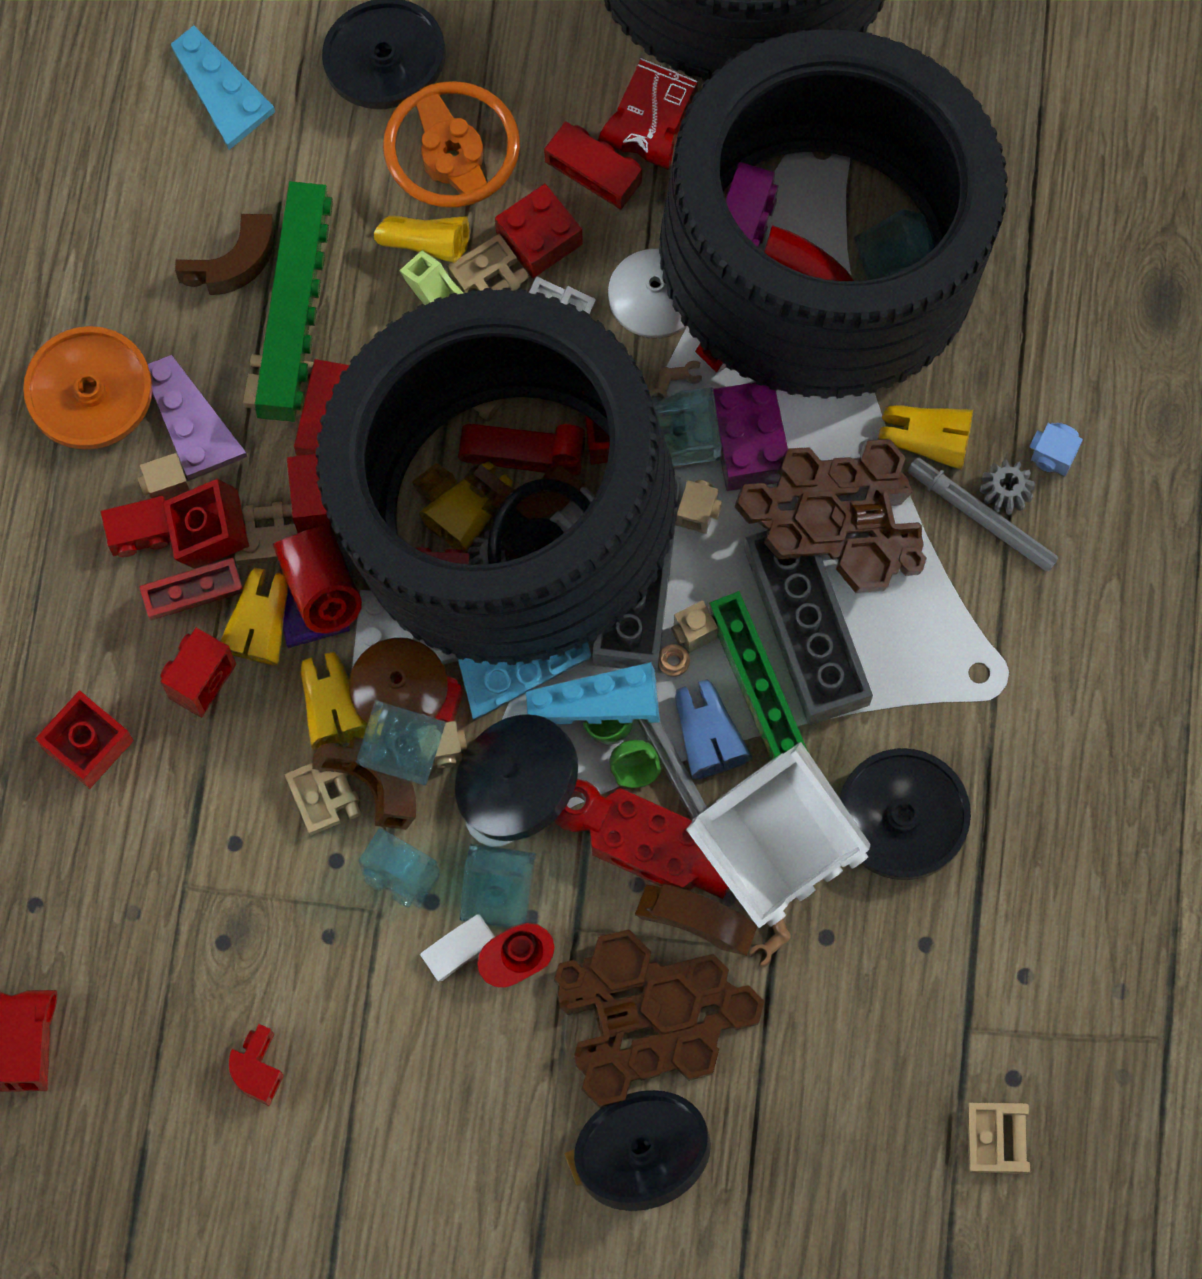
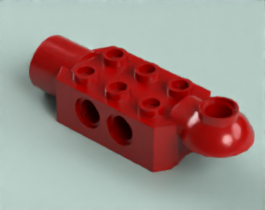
(642, 839)

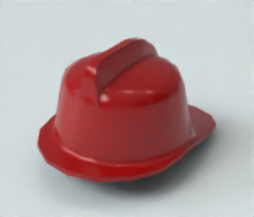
(515, 955)

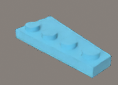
(227, 95)
(498, 684)
(606, 696)

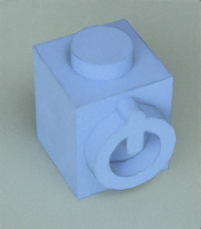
(1055, 448)

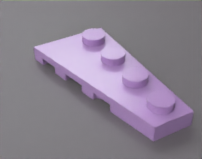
(194, 426)

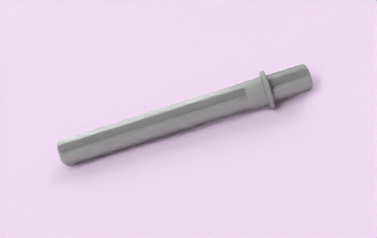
(982, 514)
(674, 767)

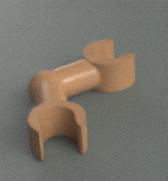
(678, 373)
(781, 937)

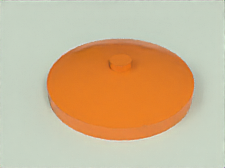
(88, 387)

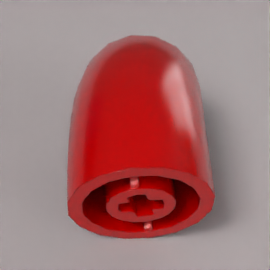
(803, 256)
(319, 579)

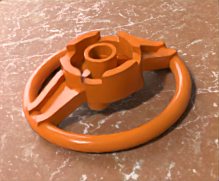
(446, 134)

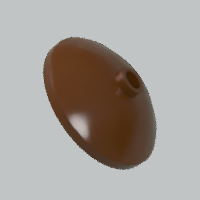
(423, 675)

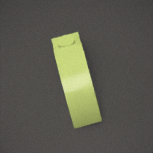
(428, 278)

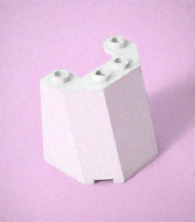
(779, 835)

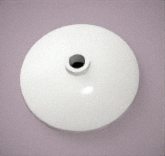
(637, 304)

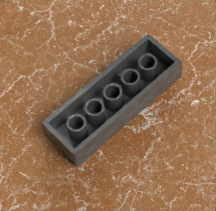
(809, 632)
(639, 635)

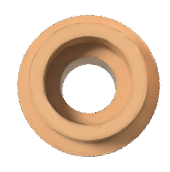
(674, 650)

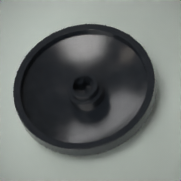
(383, 53)
(516, 777)
(908, 811)
(642, 1150)

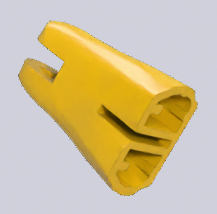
(439, 238)
(930, 432)
(459, 513)
(257, 620)
(329, 704)

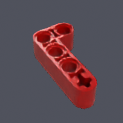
(523, 448)

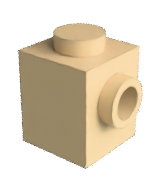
(163, 477)
(698, 506)
(694, 627)
(450, 746)

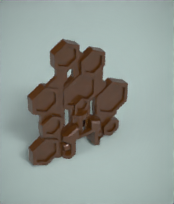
(823, 521)
(667, 1005)

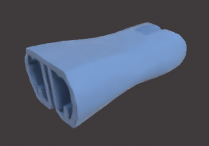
(709, 733)

